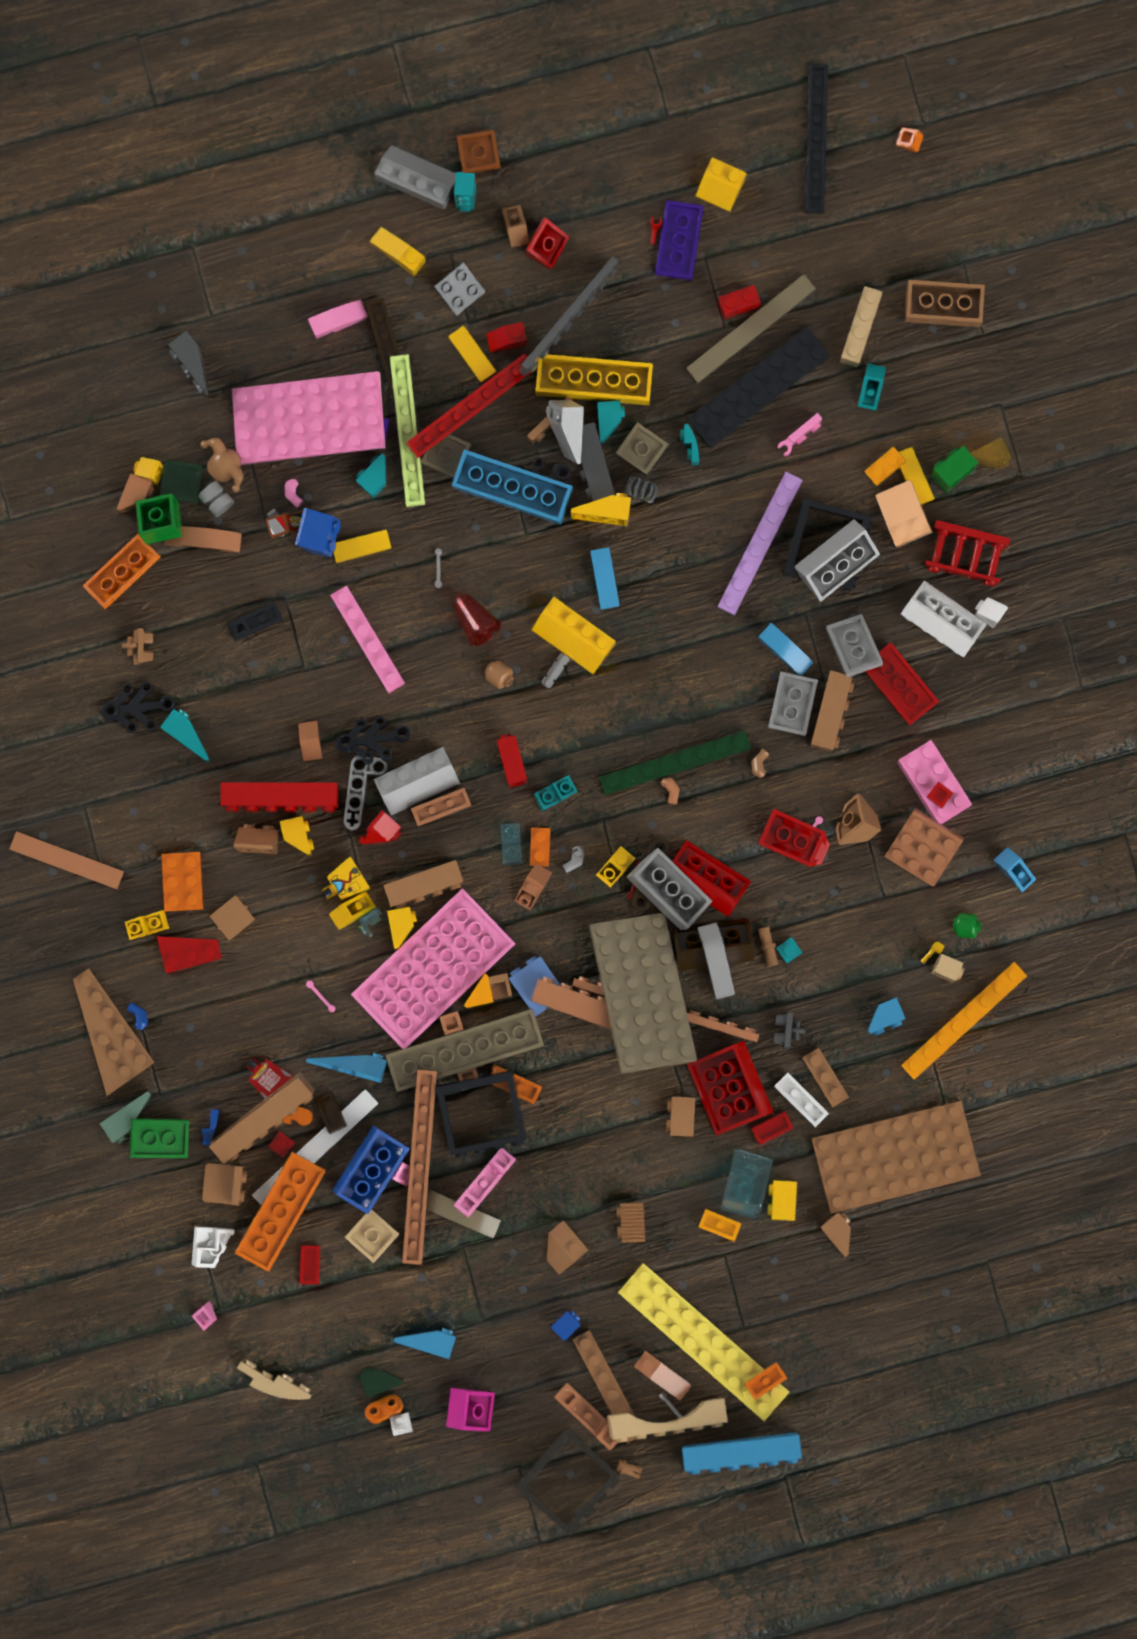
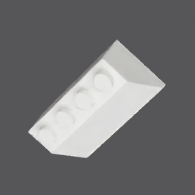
(943, 619)

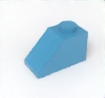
(1015, 869)

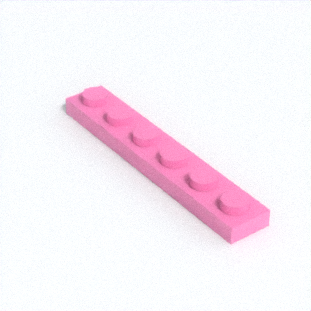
(367, 639)

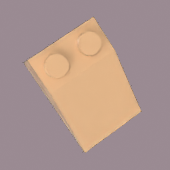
(903, 513)

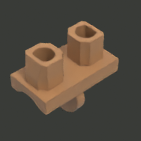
(137, 648)

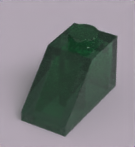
(377, 1381)

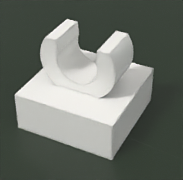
(401, 1424)

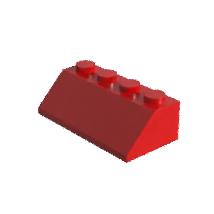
(711, 876)

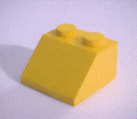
(721, 184)

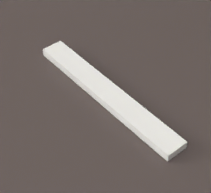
(323, 1140)

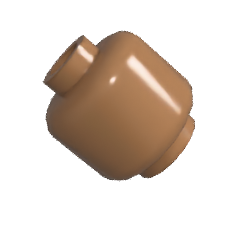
(499, 674)

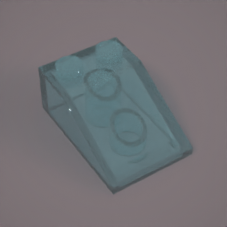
(746, 1184)

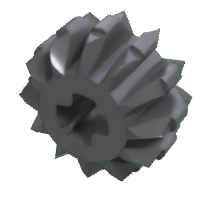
(641, 489)

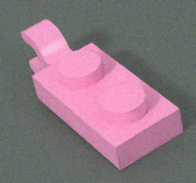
(799, 435)

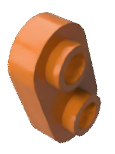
(383, 1409)

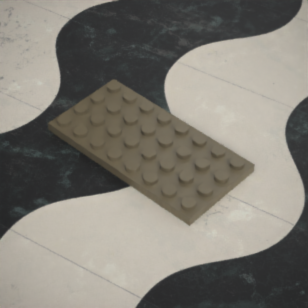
(642, 993)

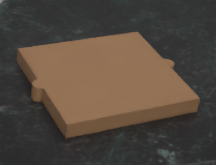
(232, 917)

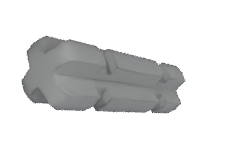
(555, 670)

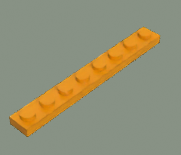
(963, 1020)

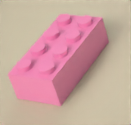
(923, 770)

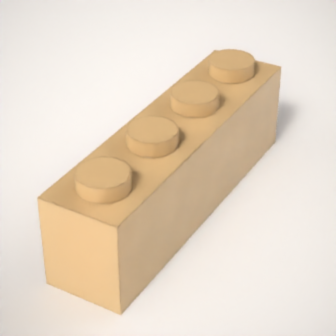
(861, 327)

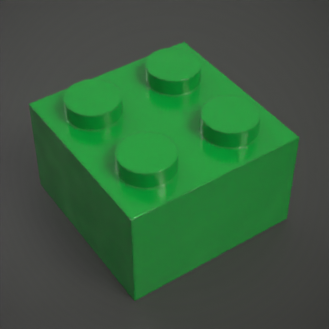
(954, 469)
(159, 518)

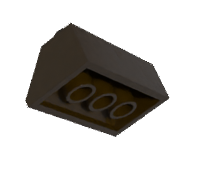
(735, 937)

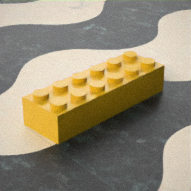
(594, 379)

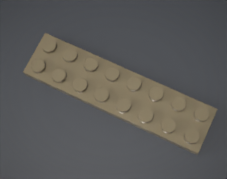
(466, 1048)

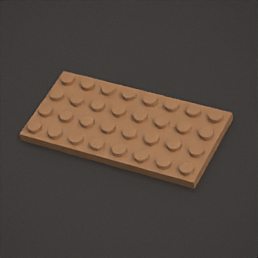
(895, 1157)

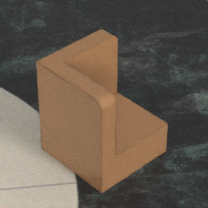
(500, 986)

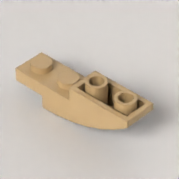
(281, 1387)

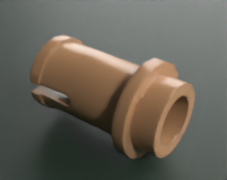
(628, 1469)

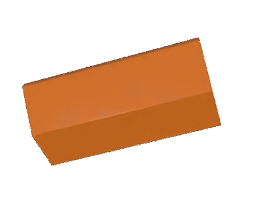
(121, 571)

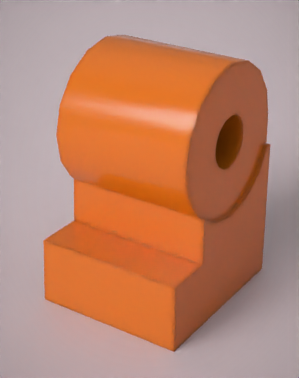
(302, 1116)

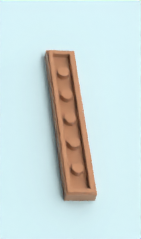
(66, 860)

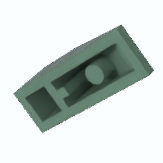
(118, 1124)

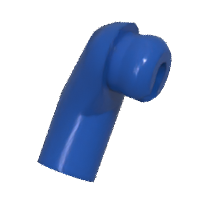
(140, 1015)

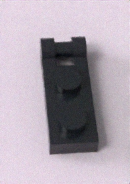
(255, 621)

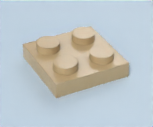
(372, 1235)

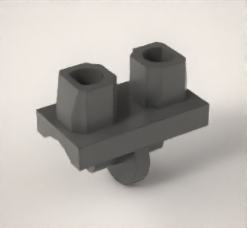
(785, 1039)

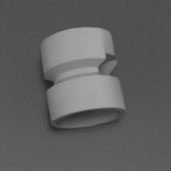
(214, 496)

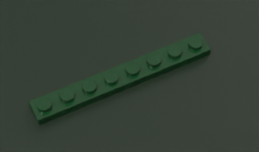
(675, 763)

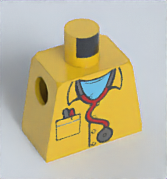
(345, 881)

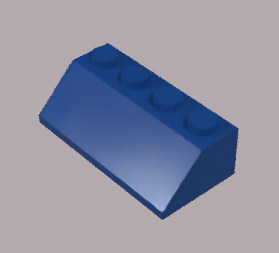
(370, 1169)

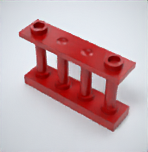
(961, 534)

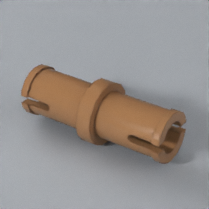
(768, 947)

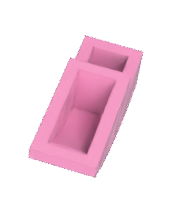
(337, 318)

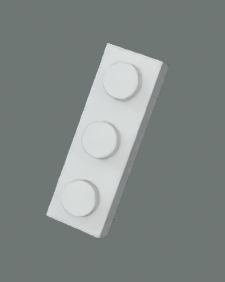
(801, 1099)

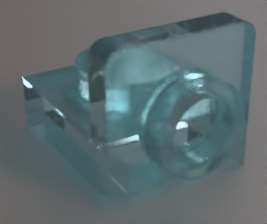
(371, 918)

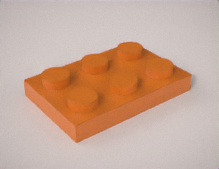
(182, 881)

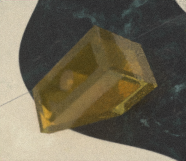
(993, 454)

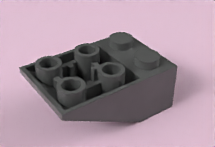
(187, 352)

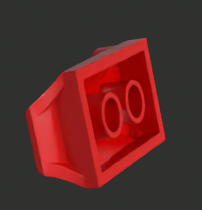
(794, 839)

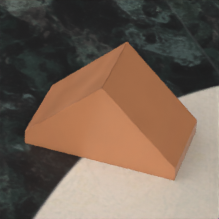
(310, 741)

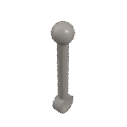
(438, 584)
(663, 1396)

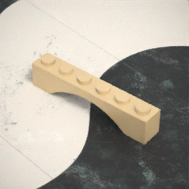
(708, 1412)

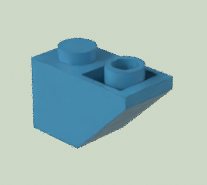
(886, 1015)

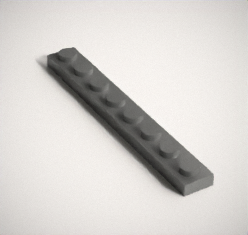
(564, 322)

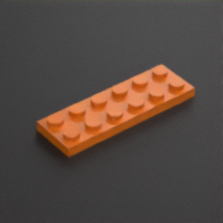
(280, 1211)

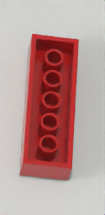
(280, 796)

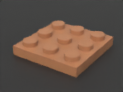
(924, 847)

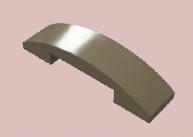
(477, 1220)

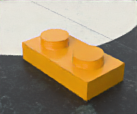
(885, 466)
(719, 1225)

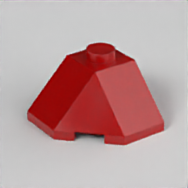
(381, 830)

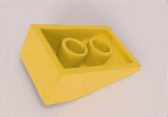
(606, 510)

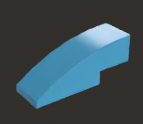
(604, 578)
(785, 649)

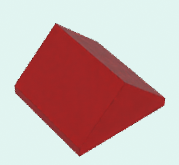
(546, 244)

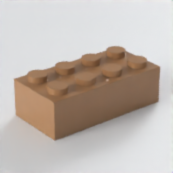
(944, 303)

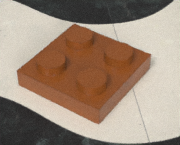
(478, 152)

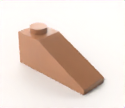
(662, 1375)

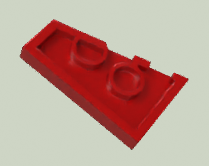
(187, 952)

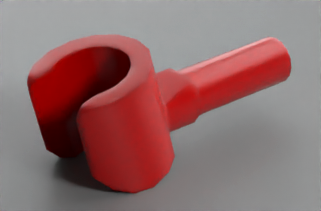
(655, 227)

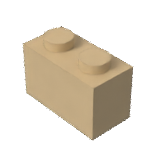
(948, 968)

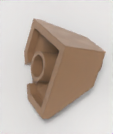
(859, 822)
(564, 1247)

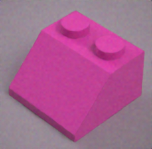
(470, 1409)

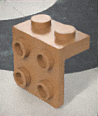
(224, 1184)

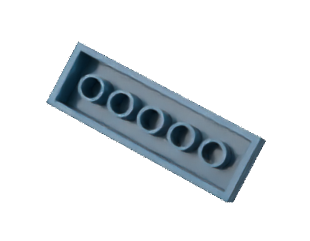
(512, 487)
(741, 1452)

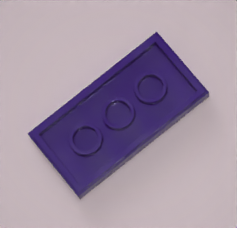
(679, 240)

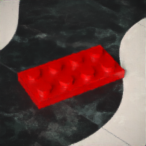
(902, 685)

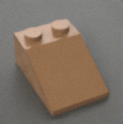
(257, 840)

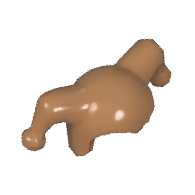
(224, 463)

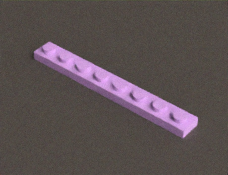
(760, 543)

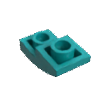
(689, 440)
(555, 793)

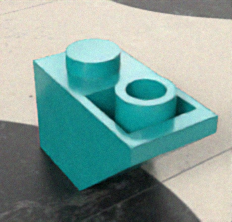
(374, 477)

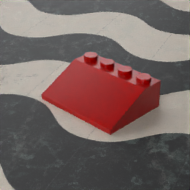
(730, 1088)

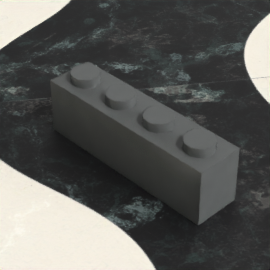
(594, 465)

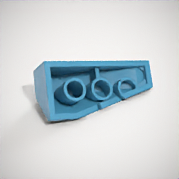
(361, 1066)

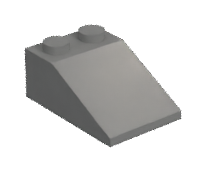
(567, 425)

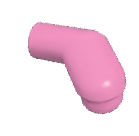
(290, 492)

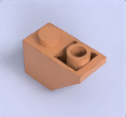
(533, 886)

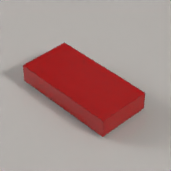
(772, 1128)
(309, 1264)

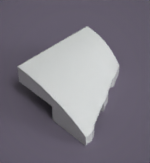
(208, 1245)

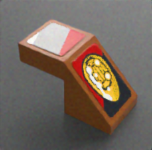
(284, 524)

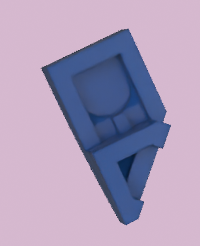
(208, 1134)

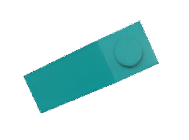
(183, 731)

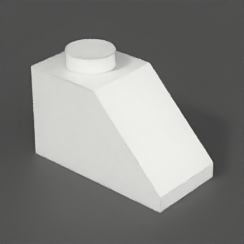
(990, 611)

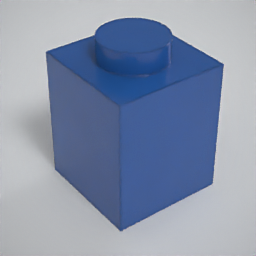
(566, 1324)

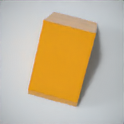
(481, 994)

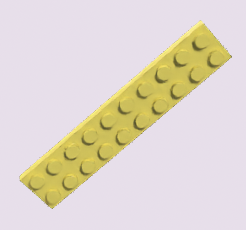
(699, 1338)

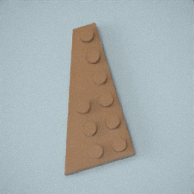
(114, 1043)

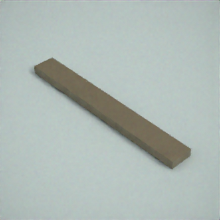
(750, 328)

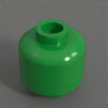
(967, 925)

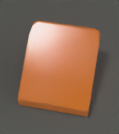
(910, 139)

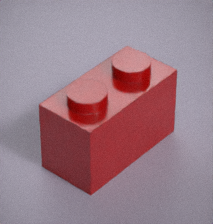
(739, 302)

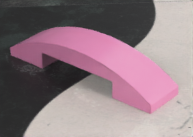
(484, 1182)

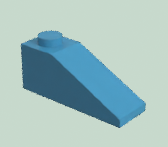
(433, 1342)

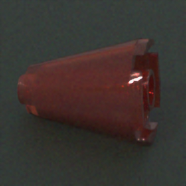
(475, 620)

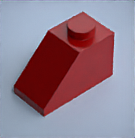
(507, 337)

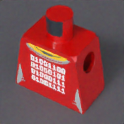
(267, 1077)

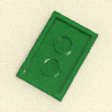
(159, 1138)

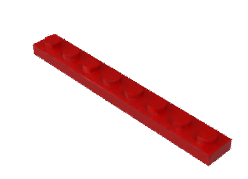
(467, 408)

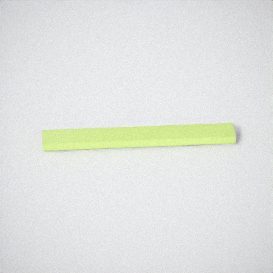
(407, 429)

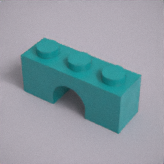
(465, 191)

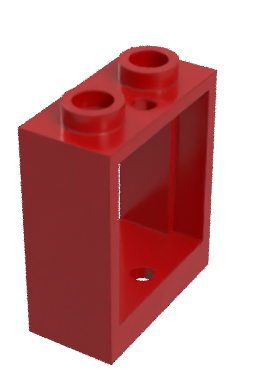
(511, 760)

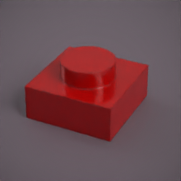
(939, 795)
(281, 1144)

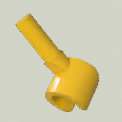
(936, 947)

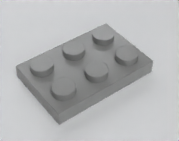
(854, 645)
(793, 703)

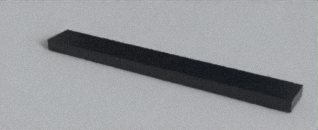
(816, 139)

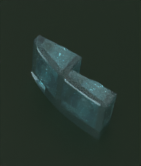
(511, 844)

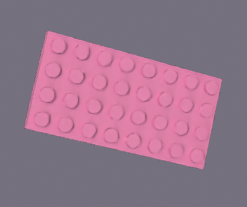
(308, 418)
(433, 969)

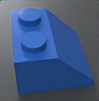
(317, 532)

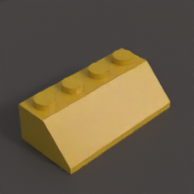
(573, 635)

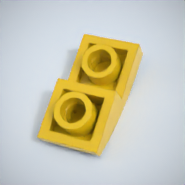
(146, 925)

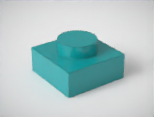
(789, 950)

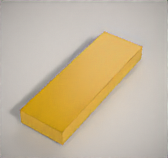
(472, 354)
(912, 471)
(362, 546)

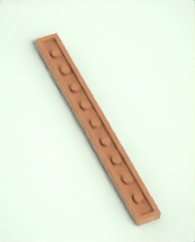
(693, 1017)
(419, 1167)

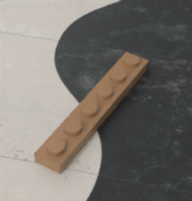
(602, 1375)

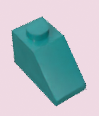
(871, 386)
(609, 418)

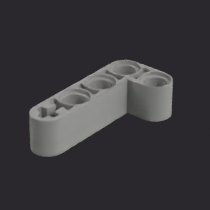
(359, 793)
(716, 960)

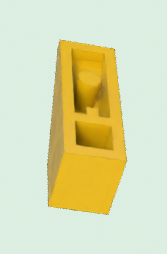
(398, 251)

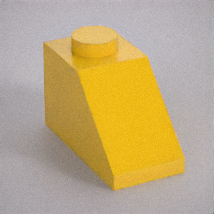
(149, 469)
(352, 910)
(401, 924)

